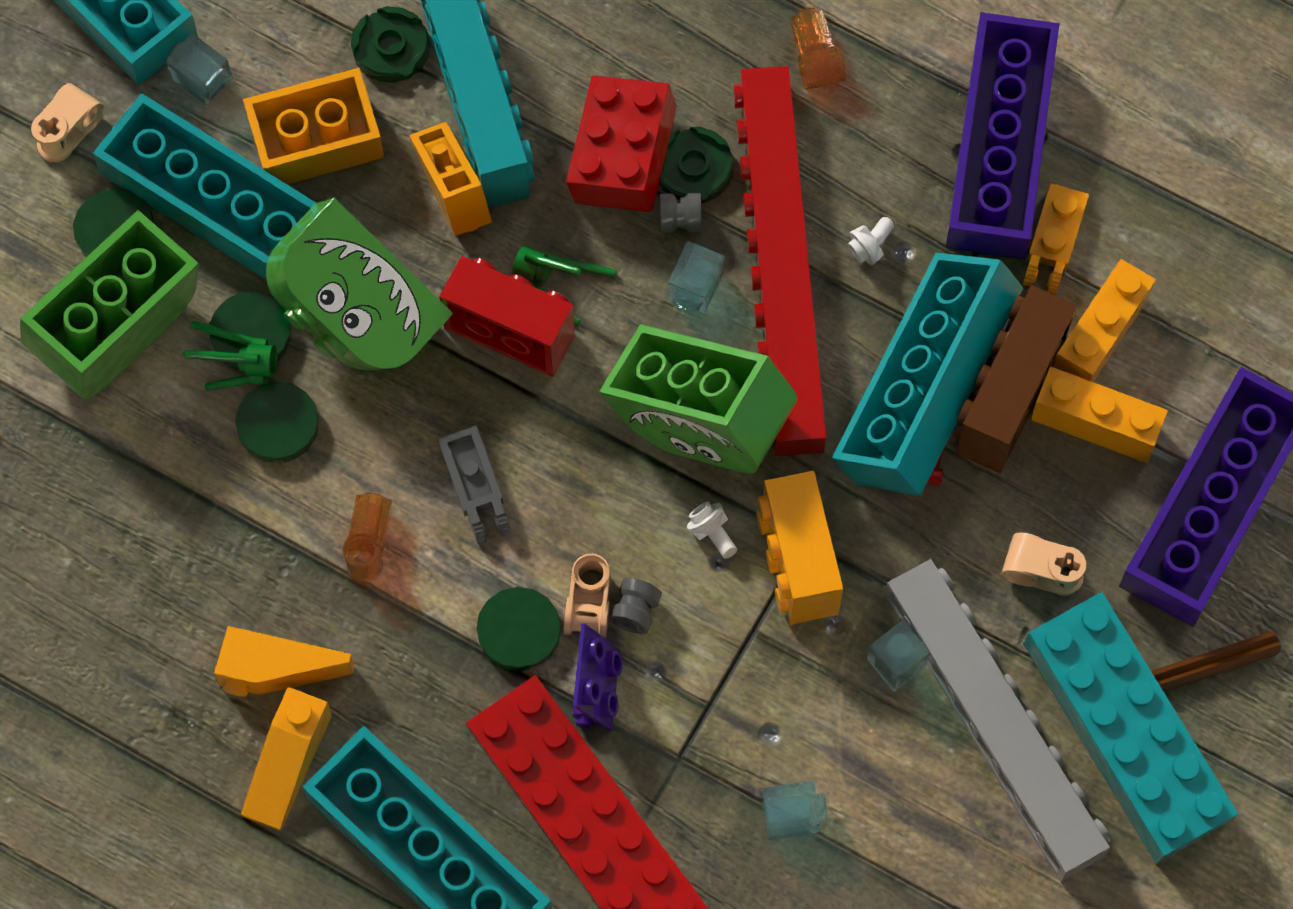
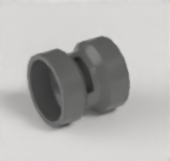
(680, 213)
(635, 607)

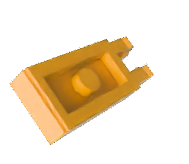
(1056, 233)

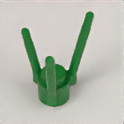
(538, 265)
(257, 359)

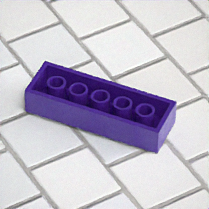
(1002, 136)
(1214, 499)

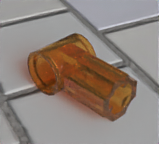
(818, 58)
(367, 534)

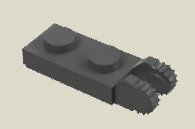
(473, 479)

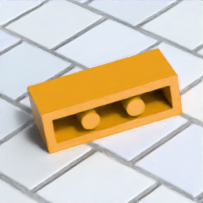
(1105, 322)
(1098, 414)

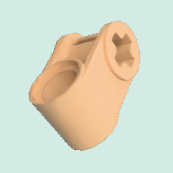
(66, 120)
(1039, 564)
(587, 602)

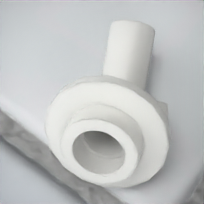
(866, 244)
(707, 520)

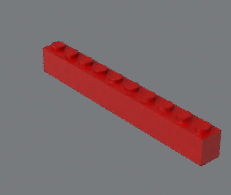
(780, 250)

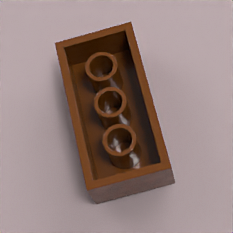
(1013, 378)

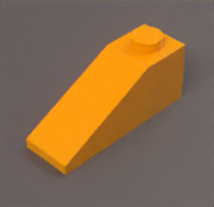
(451, 179)
(271, 664)
(286, 757)

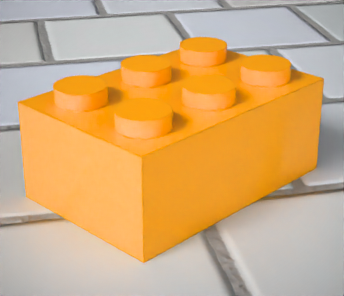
(314, 127)
(799, 548)

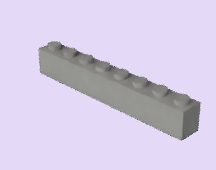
(998, 722)

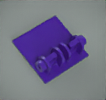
(596, 680)

